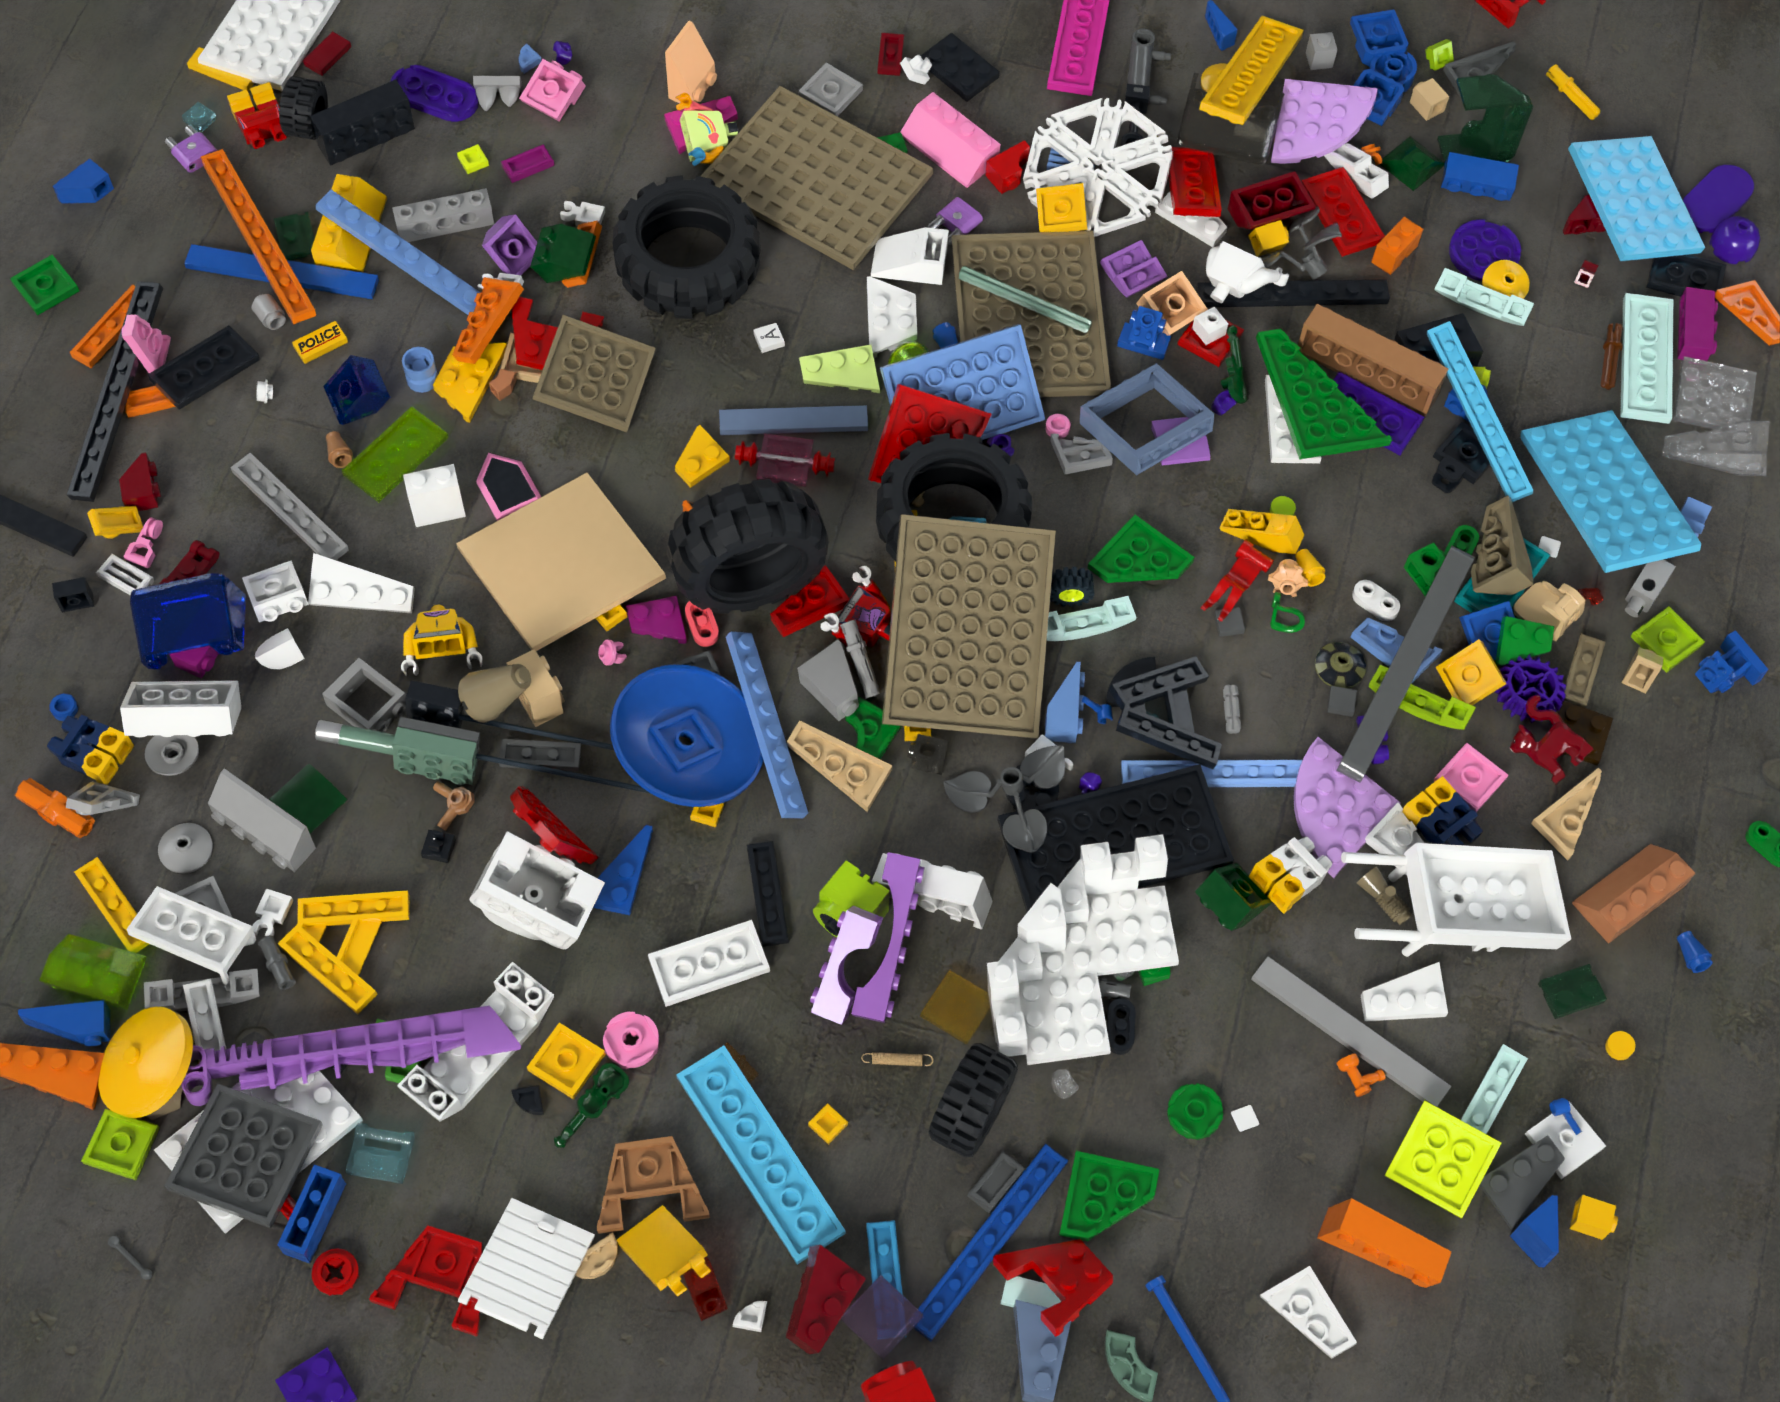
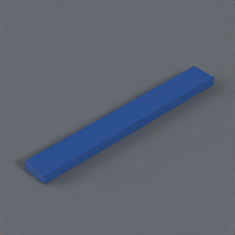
(309, 275)
(989, 1241)

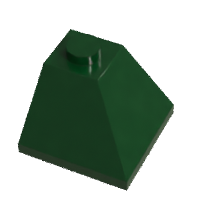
(1411, 163)

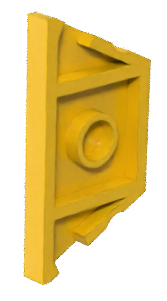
(467, 383)

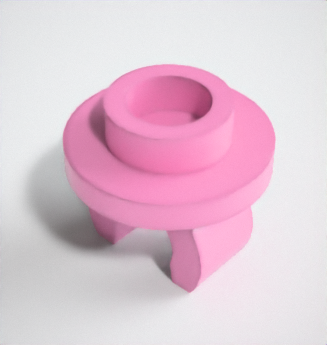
(608, 653)

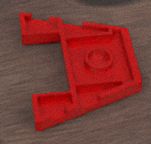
(535, 339)
(439, 1263)
(1069, 1272)

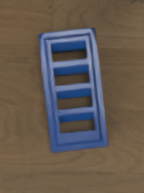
(1220, 26)

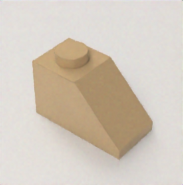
(1643, 669)

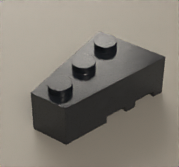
(1417, 339)

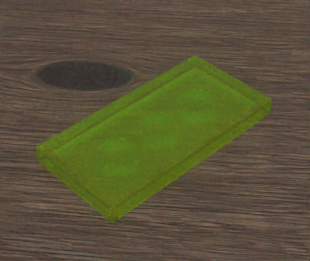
(395, 453)

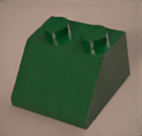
(562, 253)
(1232, 896)

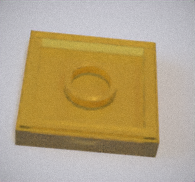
(957, 1007)

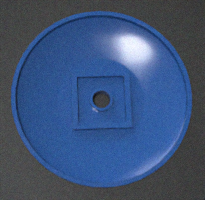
(693, 705)

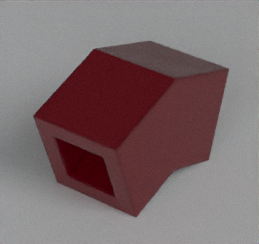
(1586, 273)

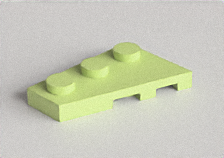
(842, 368)

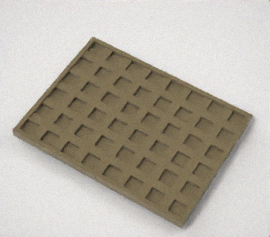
(818, 177)

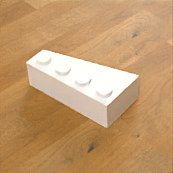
(950, 891)

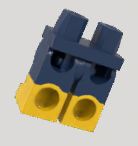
(91, 748)
(1442, 815)

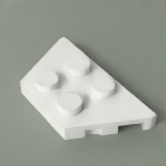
(890, 316)

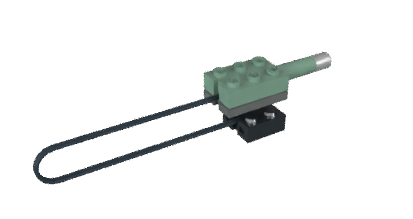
(436, 747)

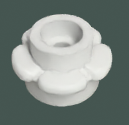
(264, 391)

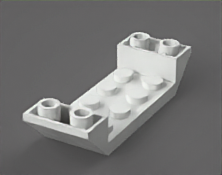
(455, 1080)

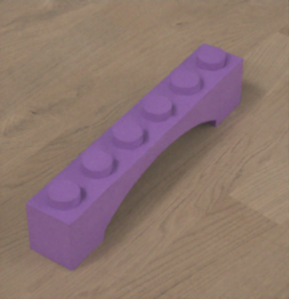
(873, 999)

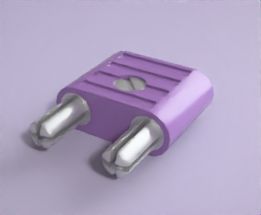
(191, 149)
(958, 218)

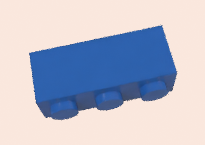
(1479, 176)
(311, 1214)

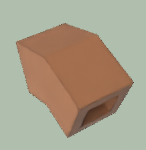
(503, 384)

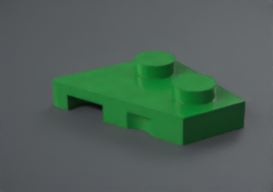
(1522, 639)

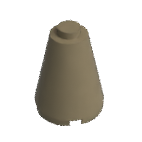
(492, 690)

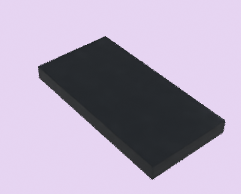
(204, 367)

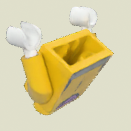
(437, 635)

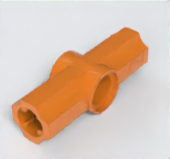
(53, 809)

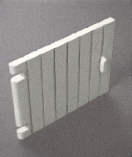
(527, 1269)

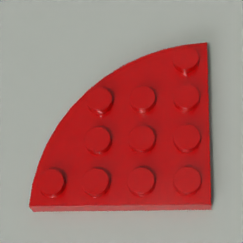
(916, 418)
(550, 828)

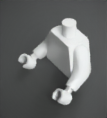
(1238, 272)

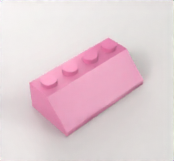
(950, 139)

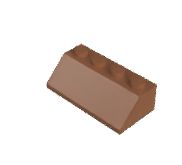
(1633, 891)

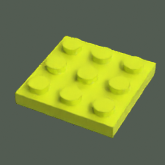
(1442, 1159)

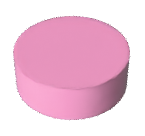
(1058, 424)

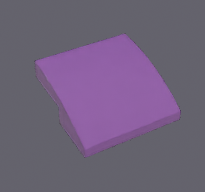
(1133, 269)
(1193, 452)

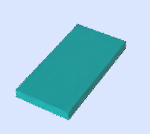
(1475, 601)

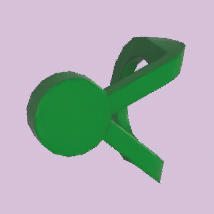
(1281, 627)

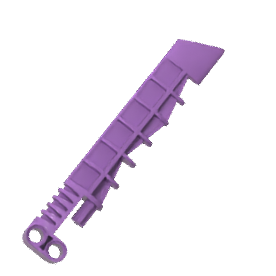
(375, 1044)

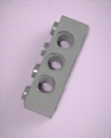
(443, 215)

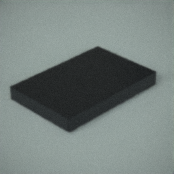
(1676, 273)

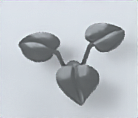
(1312, 260)
(1024, 830)

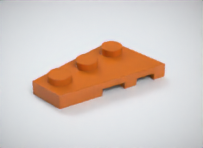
(1753, 309)

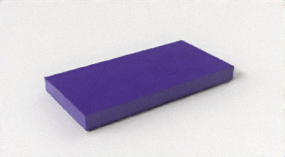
(1390, 415)

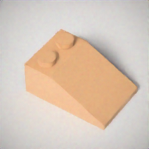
(689, 65)

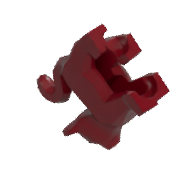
(1552, 745)

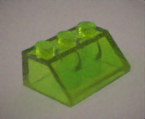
(93, 970)

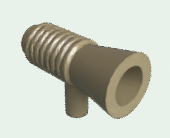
(1385, 895)

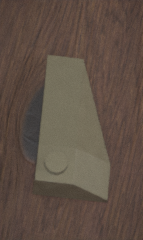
(1502, 555)

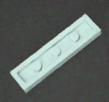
(1494, 1089)

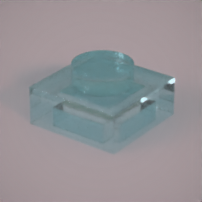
(199, 117)

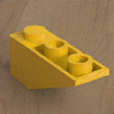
(1267, 530)

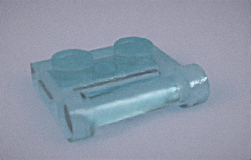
(379, 1162)

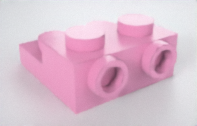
(552, 89)

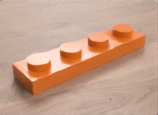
(103, 333)

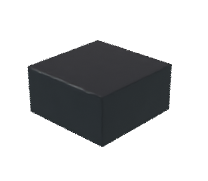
(73, 594)

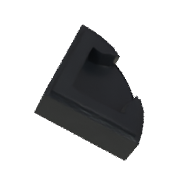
(529, 1099)

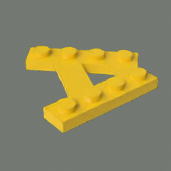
(342, 972)

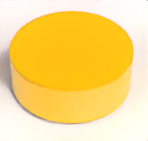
(1620, 1045)

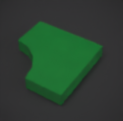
(871, 733)

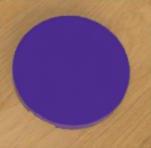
(1481, 244)

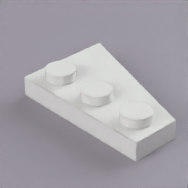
(1204, 228)
(1311, 1311)

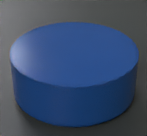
(63, 706)

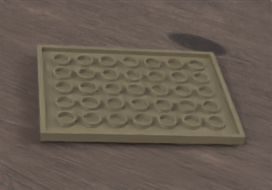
(1051, 267)
(968, 627)

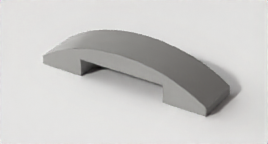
(241, 987)

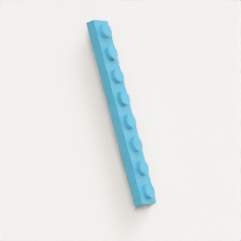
(1480, 412)

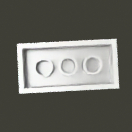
(181, 708)

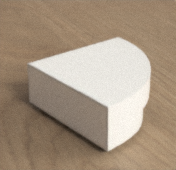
(751, 1316)

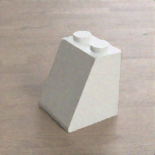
(434, 495)

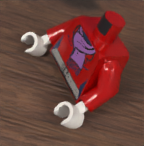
(867, 607)

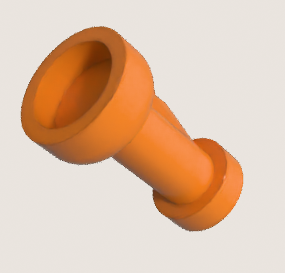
(1361, 1083)

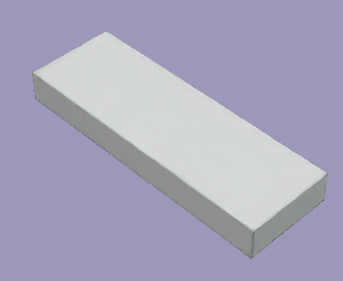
(204, 1015)

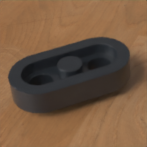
(1121, 1028)

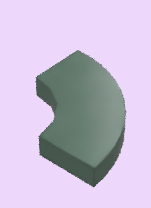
(1127, 1366)

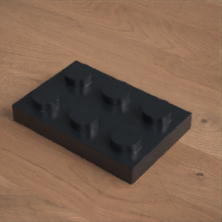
(960, 67)

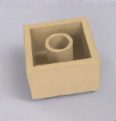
(543, 696)

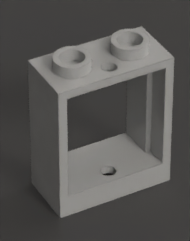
(349, 682)

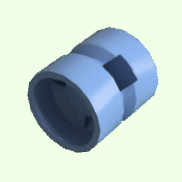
(419, 369)

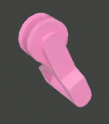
(151, 529)

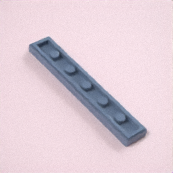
(793, 420)

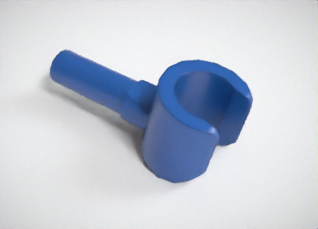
(1103, 711)
(1562, 1106)

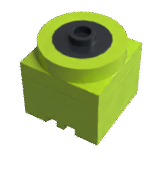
(849, 890)

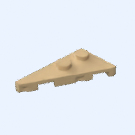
(1565, 818)

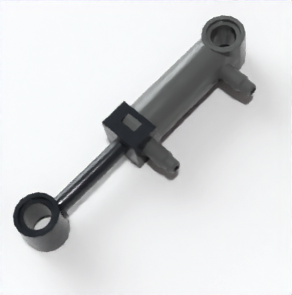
(1139, 78)

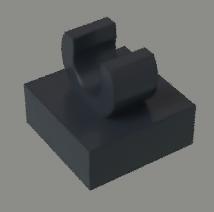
(438, 846)

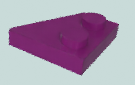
(657, 618)

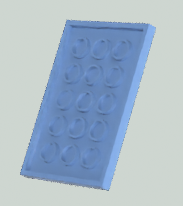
(981, 373)

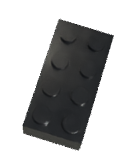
(362, 122)

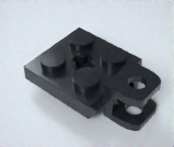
(1455, 464)

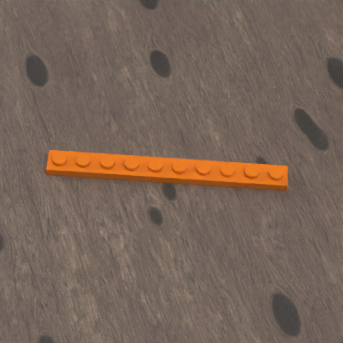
(258, 237)

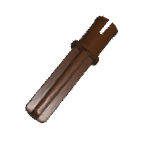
(1612, 348)

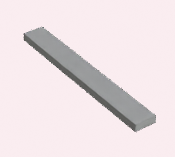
(1350, 1032)

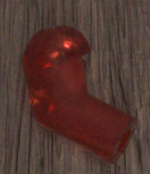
(1592, 594)

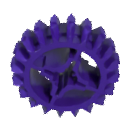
(1528, 675)

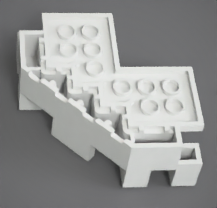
(1087, 927)

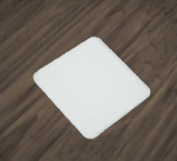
(1550, 546)
(1245, 1118)

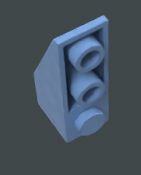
(1062, 711)

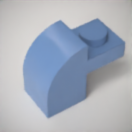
(1695, 514)

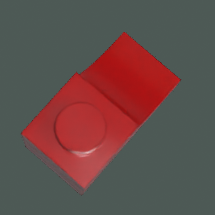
(1005, 168)

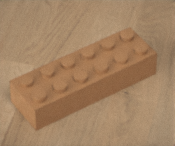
(1372, 359)

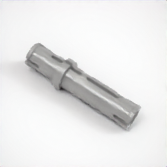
(858, 652)

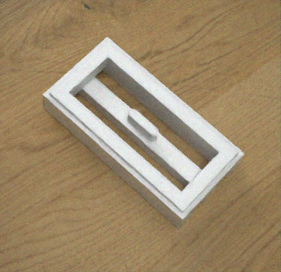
(147, 579)

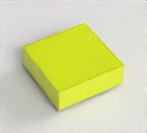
(472, 159)

